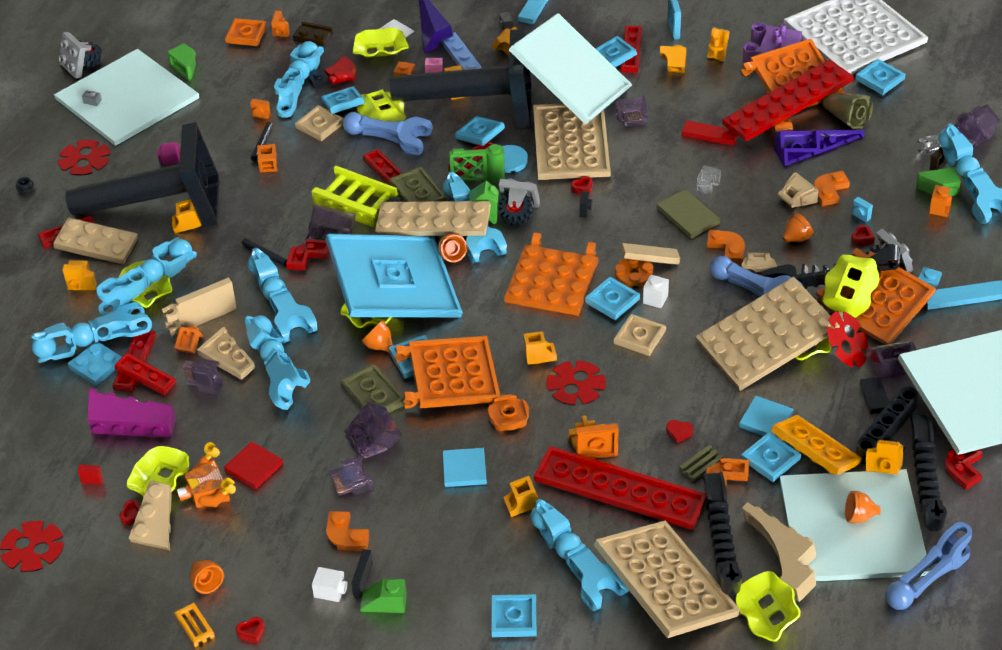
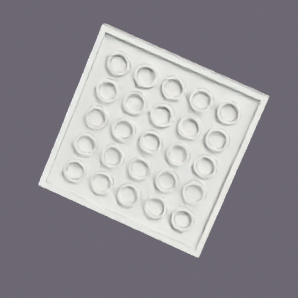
(856, 32)

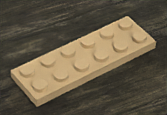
(433, 218)

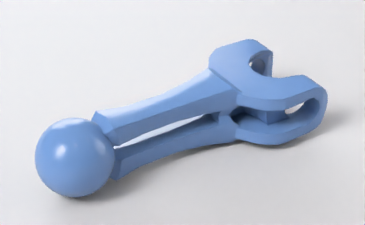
(400, 132)
(723, 268)
(947, 555)

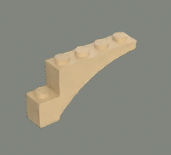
(790, 547)

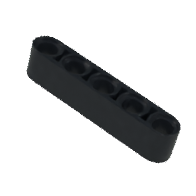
(888, 421)

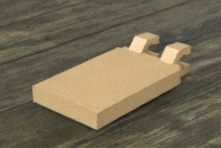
(200, 306)

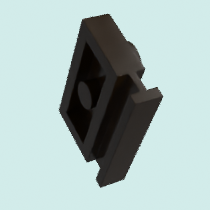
(313, 32)

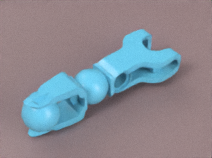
(303, 60)
(959, 154)
(458, 191)
(135, 281)
(287, 311)
(116, 324)
(282, 372)
(581, 561)

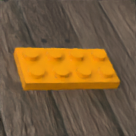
(816, 445)

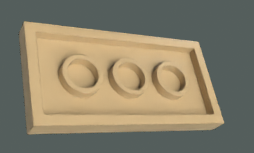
(95, 241)

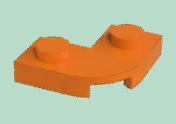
(827, 186)
(730, 241)
(731, 468)
(343, 537)

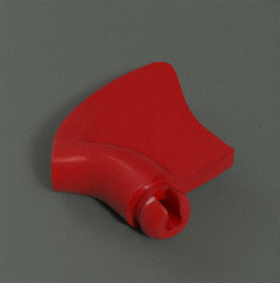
(342, 71)

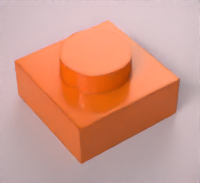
(404, 68)
(260, 108)

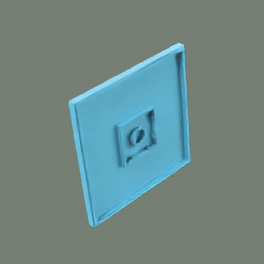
(392, 276)

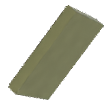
(417, 187)
(688, 213)
(373, 387)

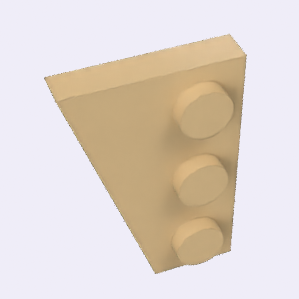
(226, 351)
(153, 518)

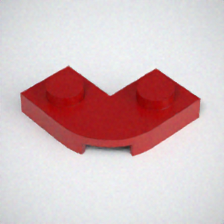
(300, 255)
(960, 468)

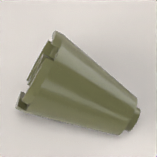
(849, 108)

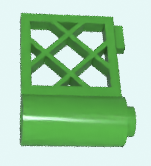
(492, 161)

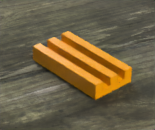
(201, 636)

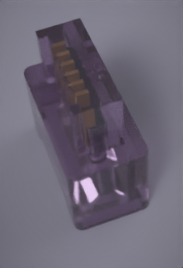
(632, 111)
(203, 375)
(351, 477)

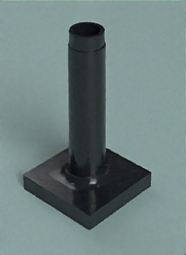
(509, 80)
(193, 175)

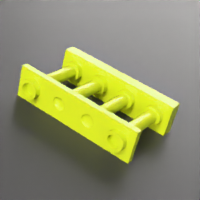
(364, 214)

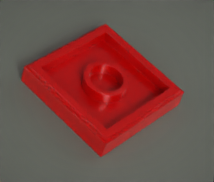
(253, 465)

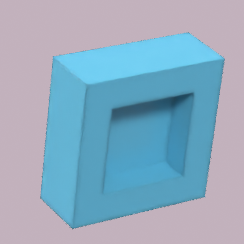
(862, 209)
(930, 276)

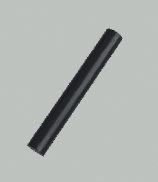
(262, 140)
(273, 256)

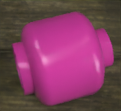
(169, 153)

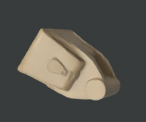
(798, 192)
(758, 263)

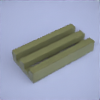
(698, 461)

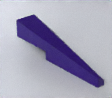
(433, 26)
(798, 145)

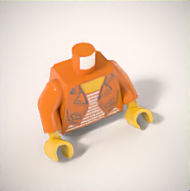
(206, 482)

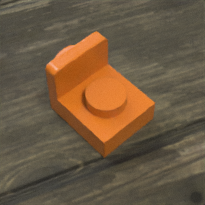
(279, 25)
(188, 339)

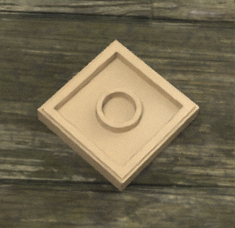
(319, 123)
(639, 334)

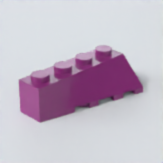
(129, 416)

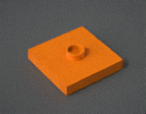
(246, 32)
(597, 441)

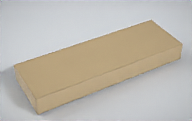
(650, 253)

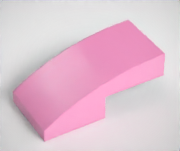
(433, 65)

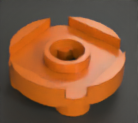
(626, 266)
(503, 421)

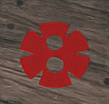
(74, 155)
(838, 335)
(585, 387)
(29, 558)

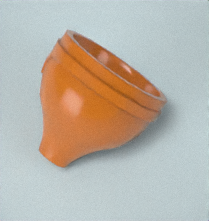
(797, 229)
(452, 247)
(379, 338)
(860, 507)
(206, 576)

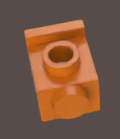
(267, 158)
(940, 201)

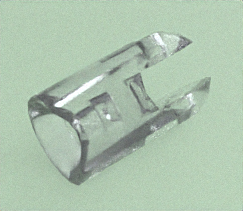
(930, 144)

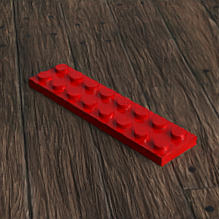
(787, 100)
(621, 487)

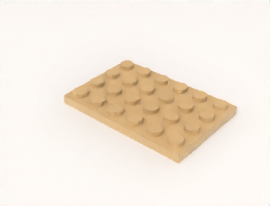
(567, 145)
(766, 333)
(666, 578)

